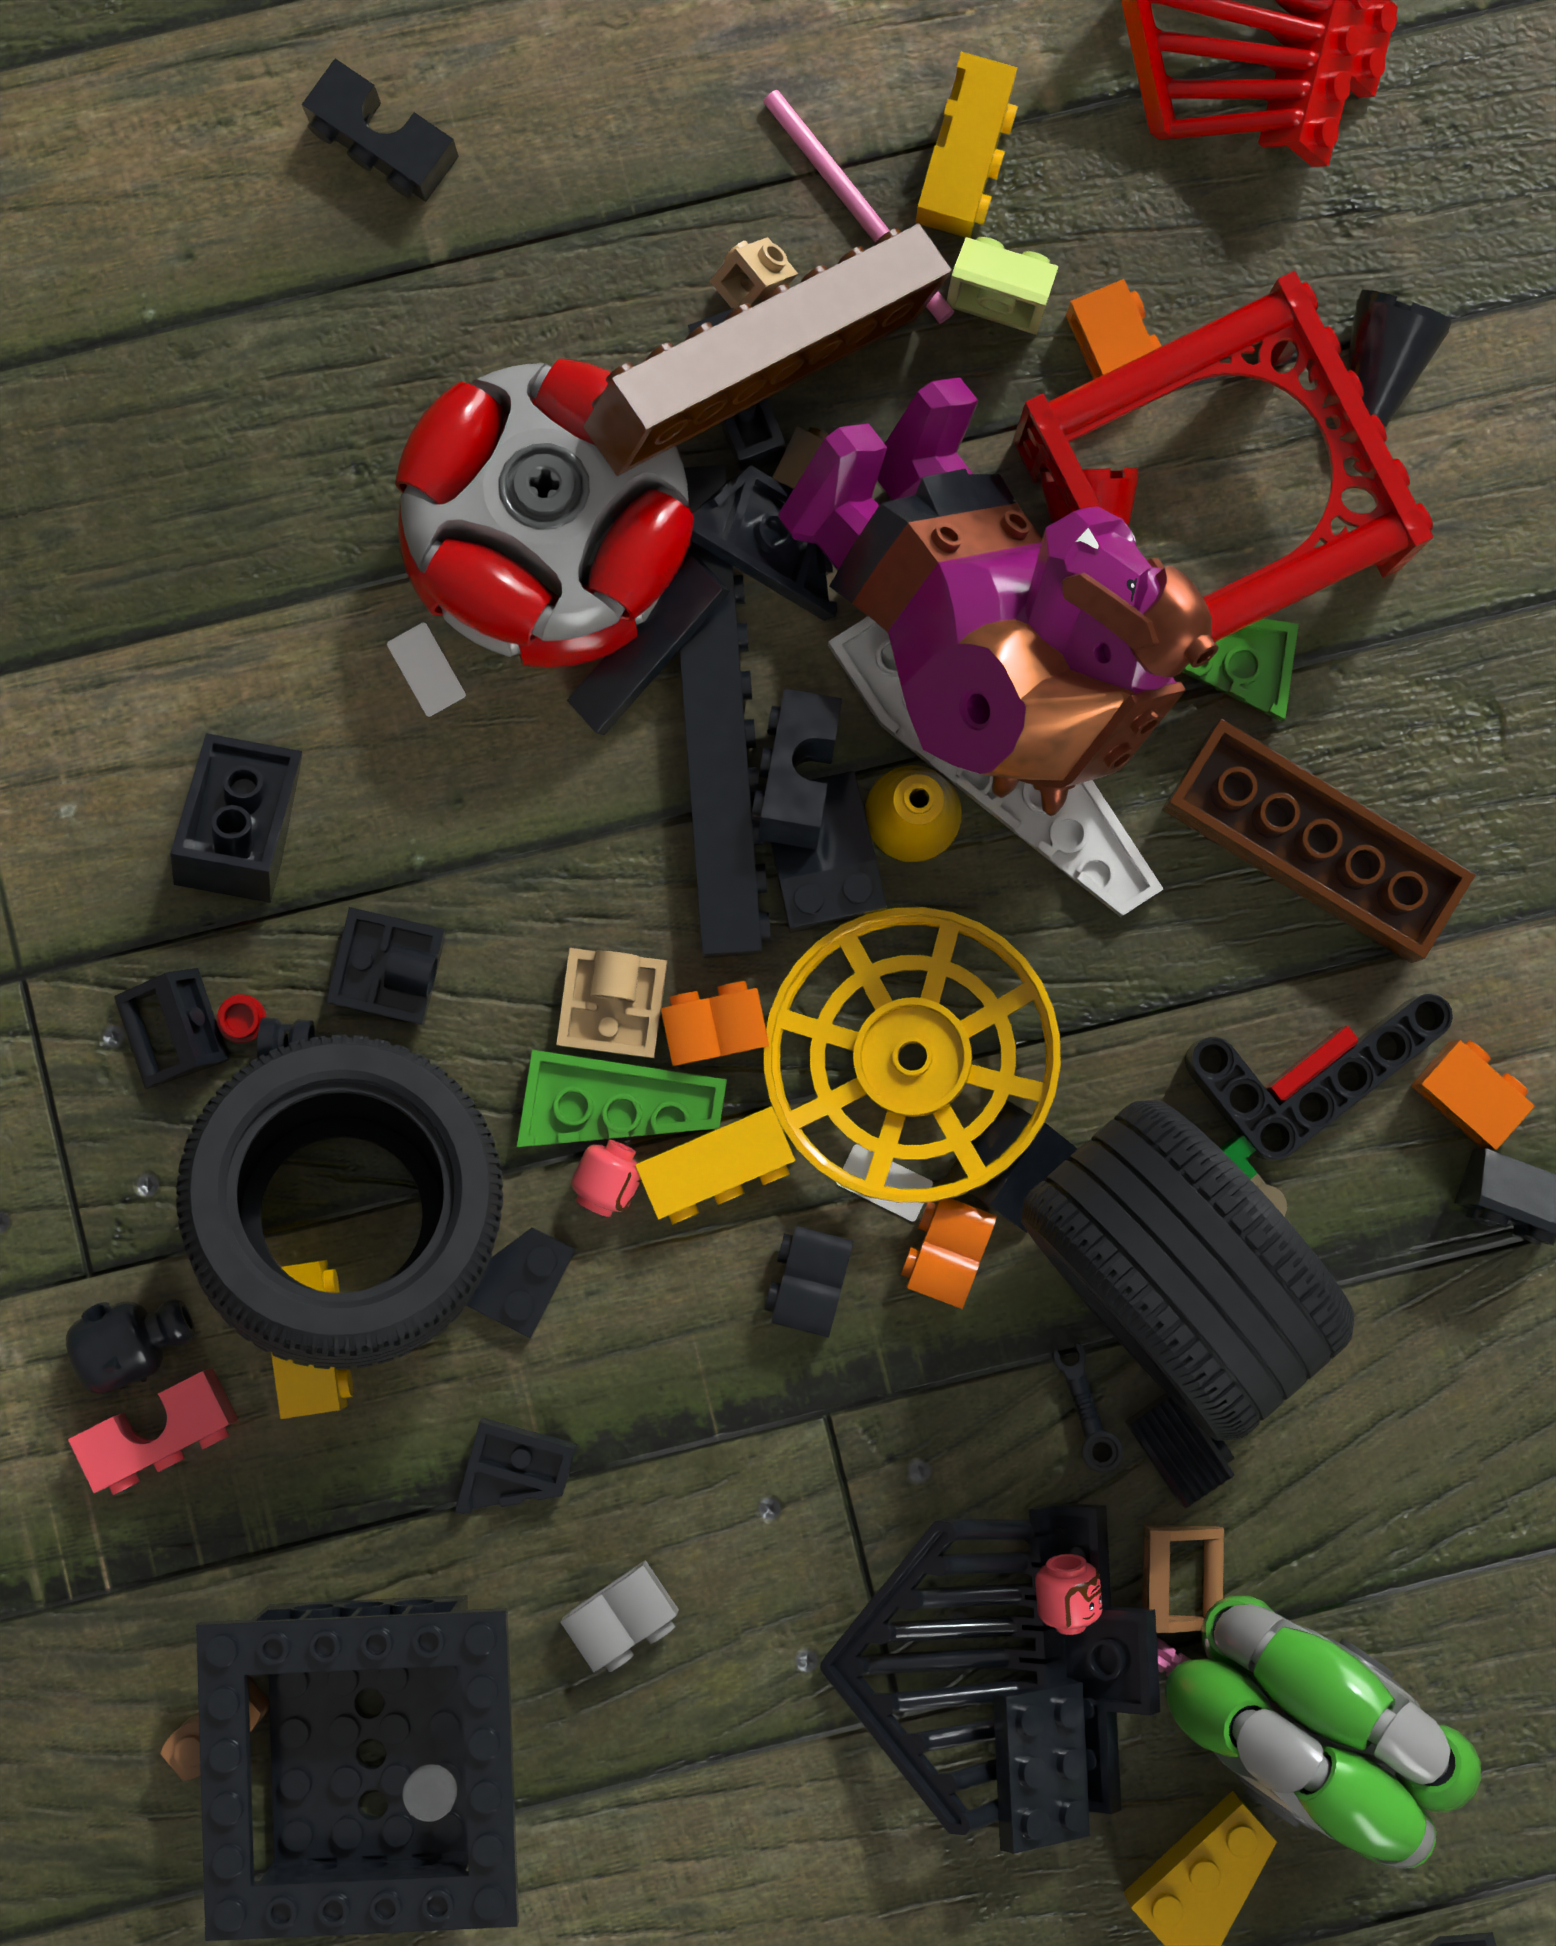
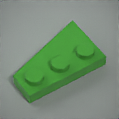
(1254, 666)

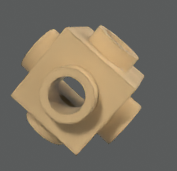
(752, 272)

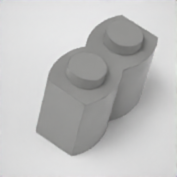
(620, 1617)

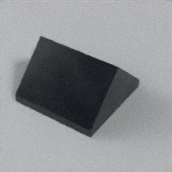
(1009, 1189)

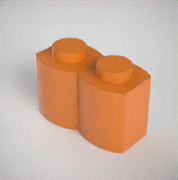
(714, 1025)
(949, 1251)

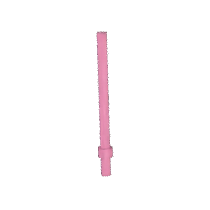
(840, 183)

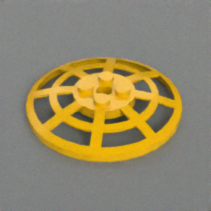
(905, 1023)

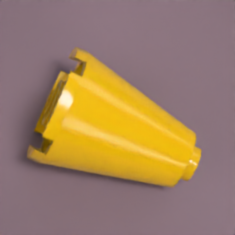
(909, 831)

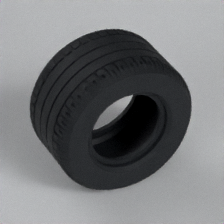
(320, 1094)
(1190, 1268)

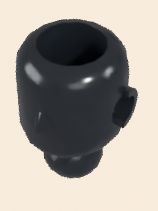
(124, 1342)

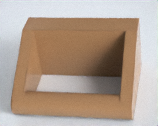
(1157, 1572)

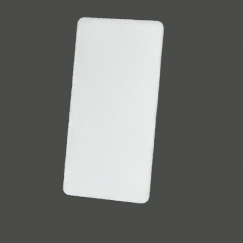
(426, 669)
(898, 1177)

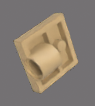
(612, 1002)

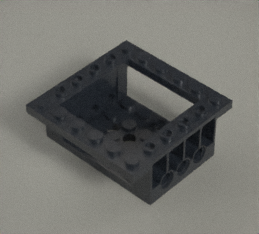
(333, 1862)

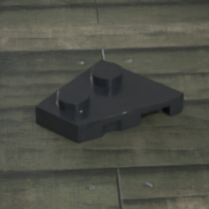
(522, 1281)
(513, 1466)

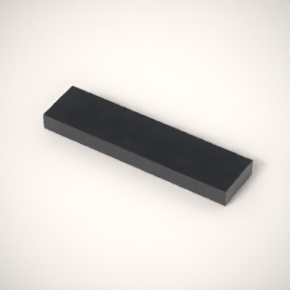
(628, 671)

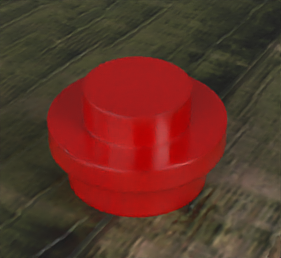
(240, 1018)

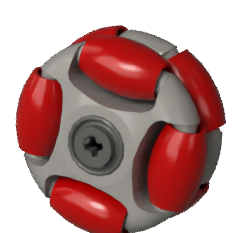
(517, 514)

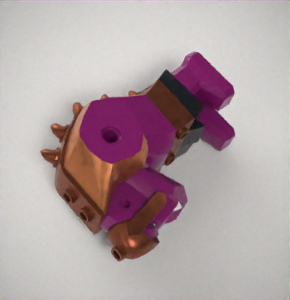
(1005, 643)

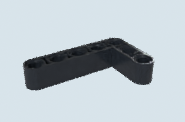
(1325, 1086)

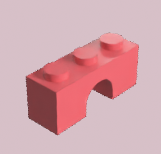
(115, 1453)

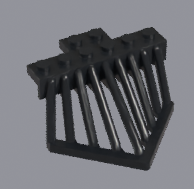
(1111, 1656)

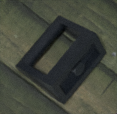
(188, 1020)

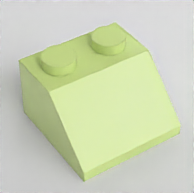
(1001, 284)

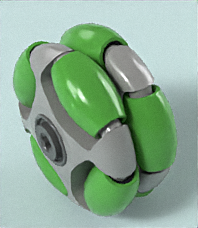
(1321, 1733)

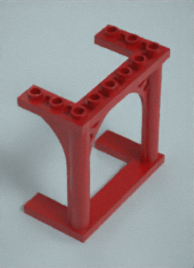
(1281, 323)

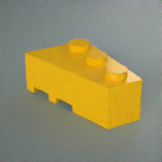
(968, 146)
(1204, 1877)

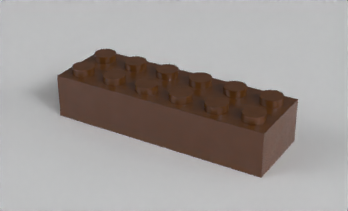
(1318, 842)

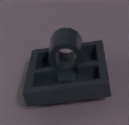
(386, 966)

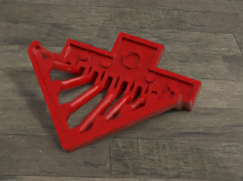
(1323, 57)

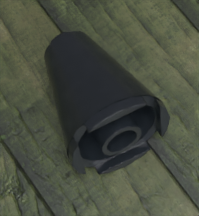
(1392, 348)

